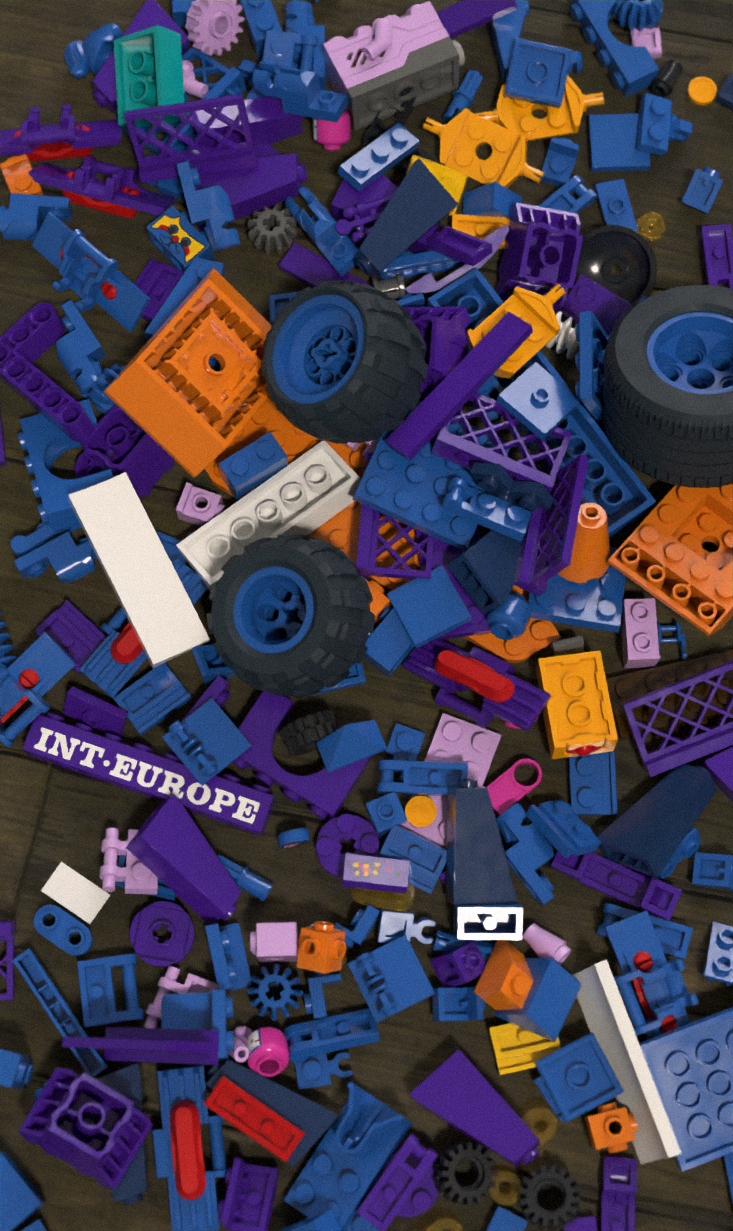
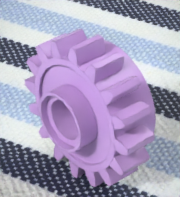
(213, 25)

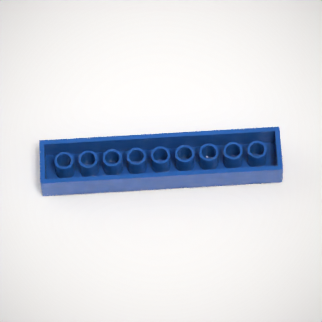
(608, 476)

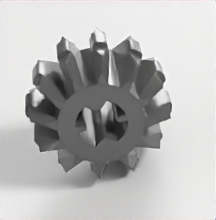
(282, 226)

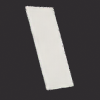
(75, 892)

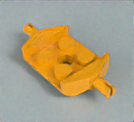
(517, 115)
(466, 133)
(532, 309)

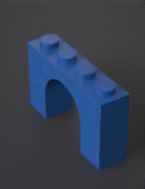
(44, 446)

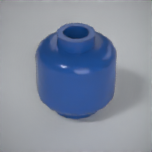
(510, 618)

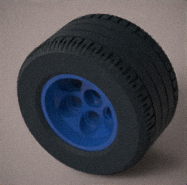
(673, 386)

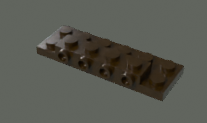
(638, 683)

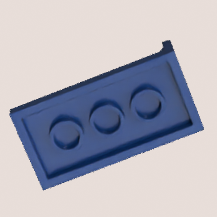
(349, 1158)

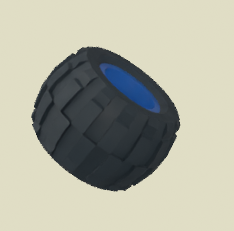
(344, 362)
(324, 593)

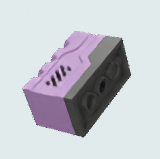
(417, 64)

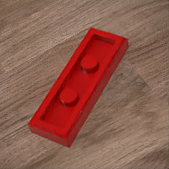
(254, 1119)

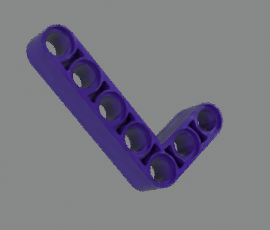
(18, 351)

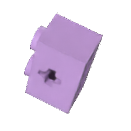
(639, 633)
(275, 942)

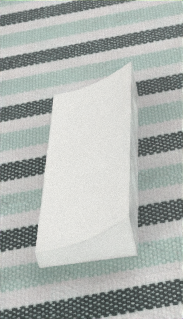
(287, 503)
(138, 569)
(617, 1039)

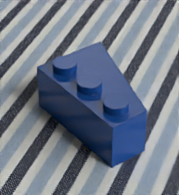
(191, 278)

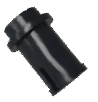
(664, 82)

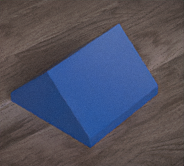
(547, 1000)

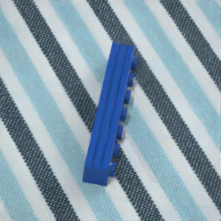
(58, 1011)

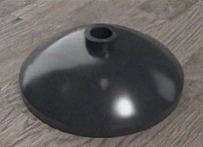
(623, 247)

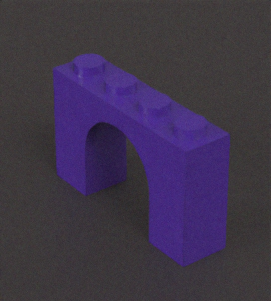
(322, 790)

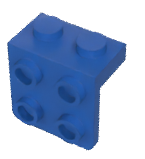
(200, 1012)

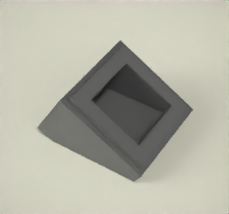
(567, 646)

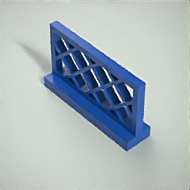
(231, 80)

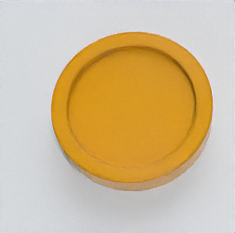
(702, 91)
(420, 811)

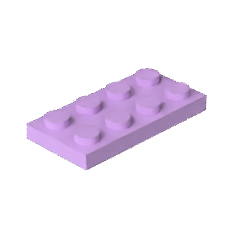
(456, 743)

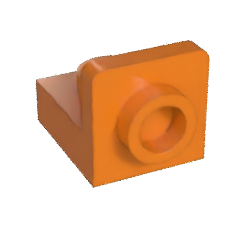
(16, 174)

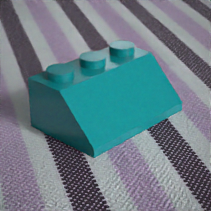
(148, 72)

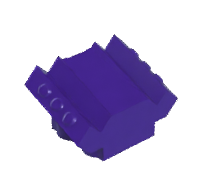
(539, 251)
(444, 341)
(123, 447)
(86, 1126)

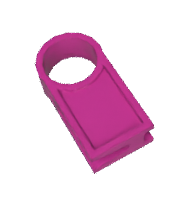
(507, 791)

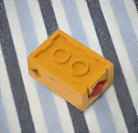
(580, 709)

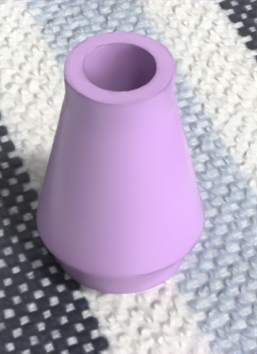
(546, 944)

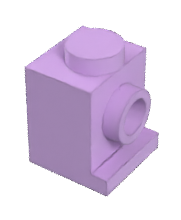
(187, 506)

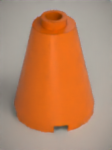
(590, 546)

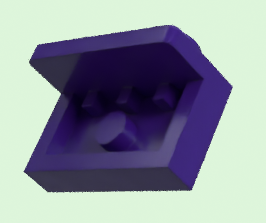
(248, 1197)

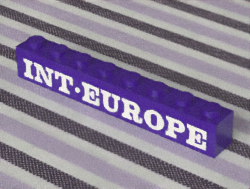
(147, 773)

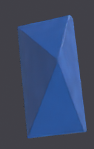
(350, 744)

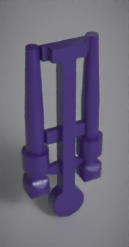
(343, 226)

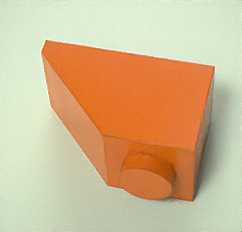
(505, 978)

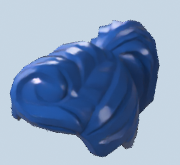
(92, 52)

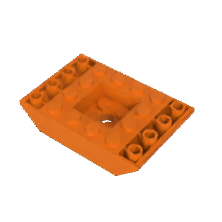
(175, 390)
(669, 558)

